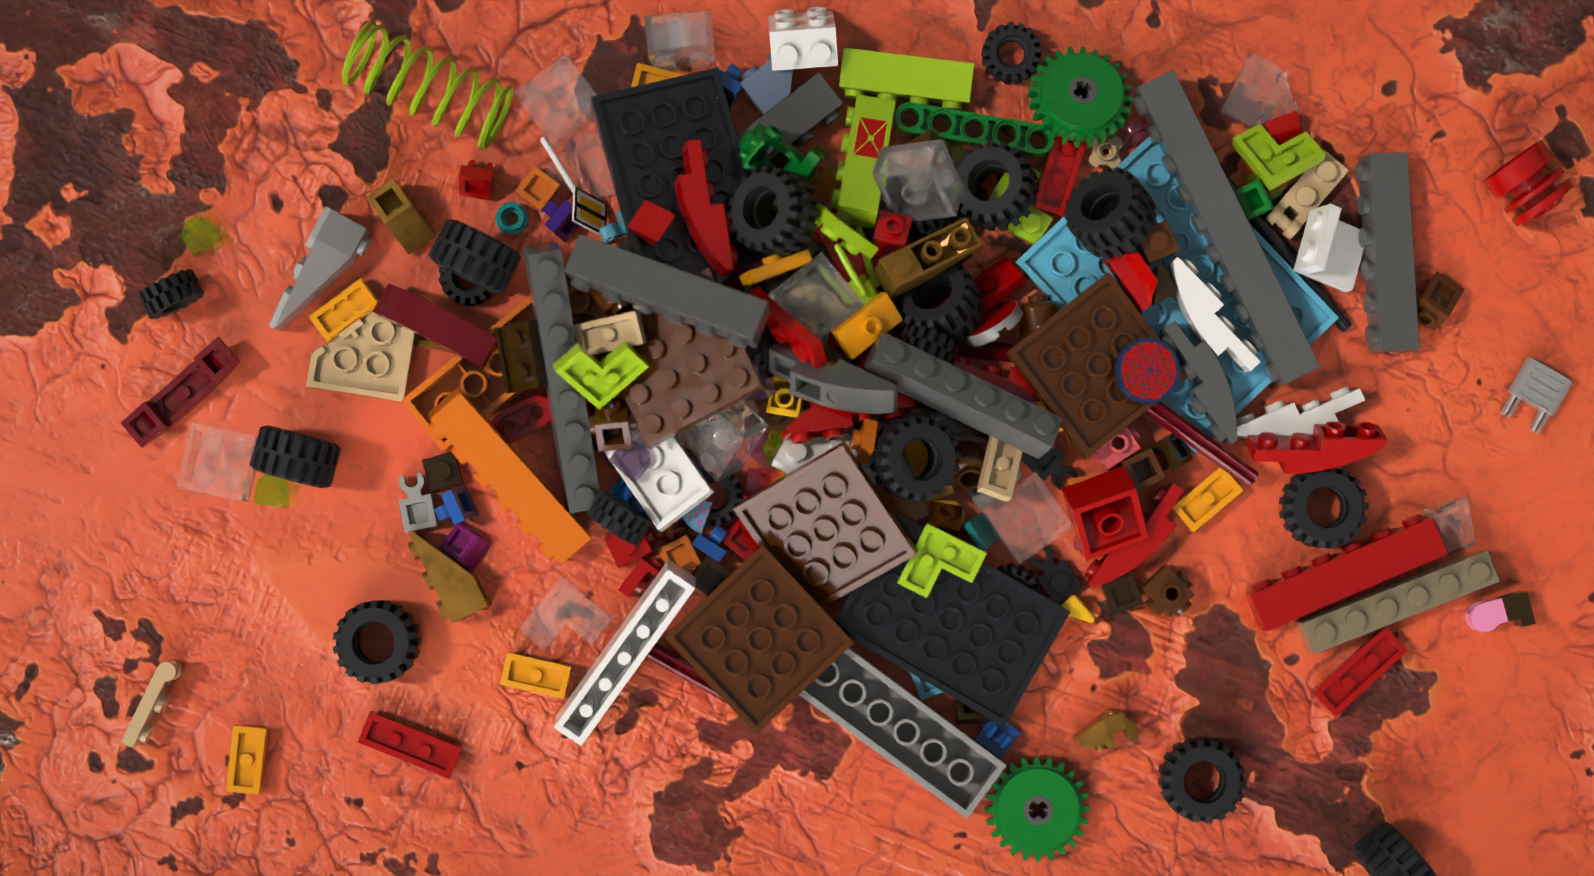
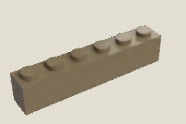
(1397, 601)

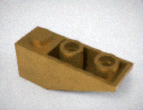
(926, 258)
(456, 585)

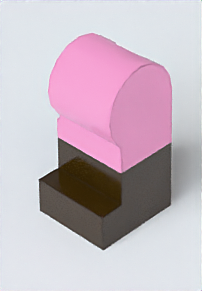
(1491, 612)

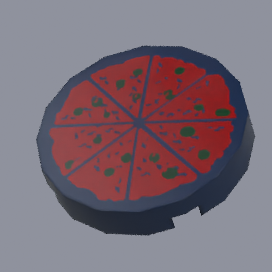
(1147, 370)

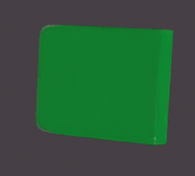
(1253, 199)

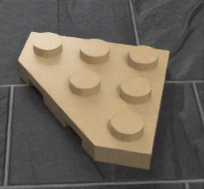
(365, 360)

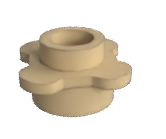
(1112, 158)

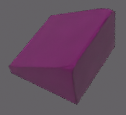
(465, 546)

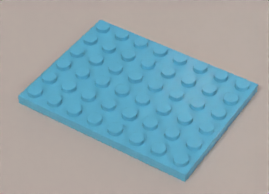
(1066, 268)

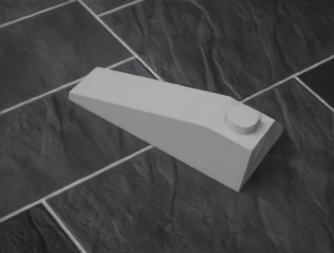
(333, 249)

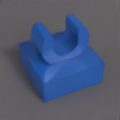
(730, 83)
(456, 506)
(711, 544)
(997, 737)

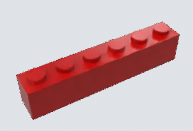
(1346, 573)

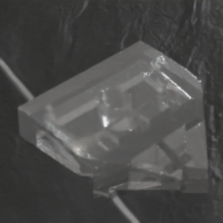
(1259, 93)
(585, 164)

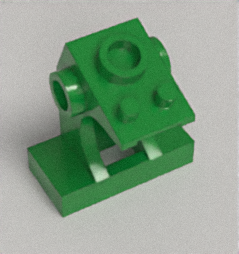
(760, 142)

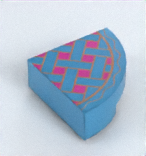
(698, 515)

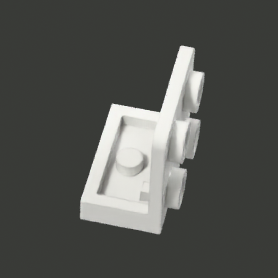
(802, 39)
(1329, 249)

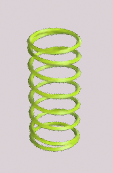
(365, 34)

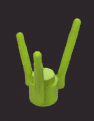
(862, 286)

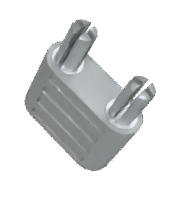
(1538, 388)

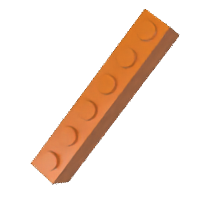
(508, 475)

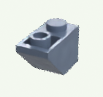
(766, 87)

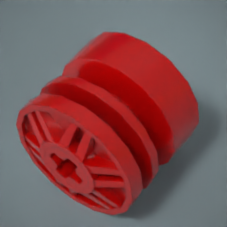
(1529, 183)

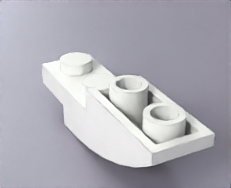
(1199, 305)
(1286, 419)

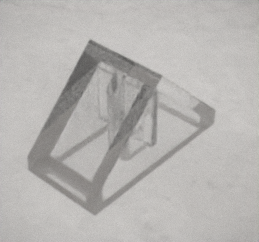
(1453, 523)

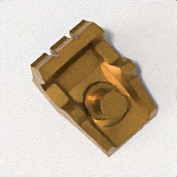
(1100, 730)

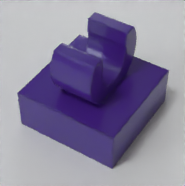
(560, 219)

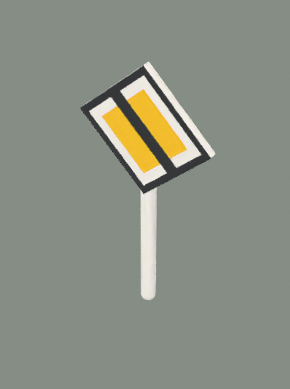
(586, 208)

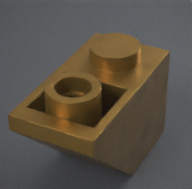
(401, 216)

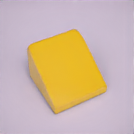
(1077, 608)

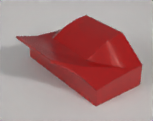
(1134, 278)

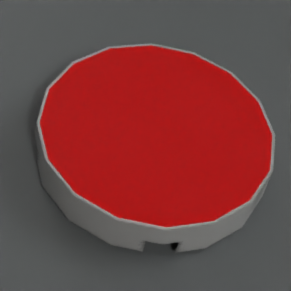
(1002, 315)

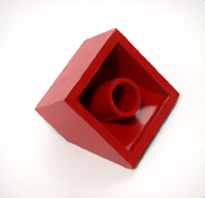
(1105, 513)

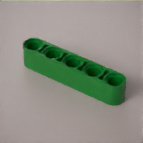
(959, 119)

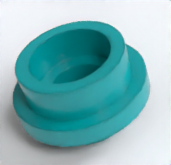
(504, 211)

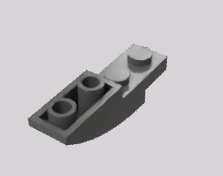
(835, 387)
(1212, 393)

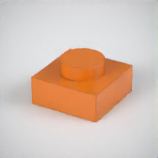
(538, 188)
(864, 440)
(681, 553)

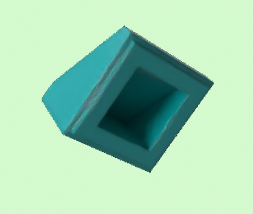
(980, 532)

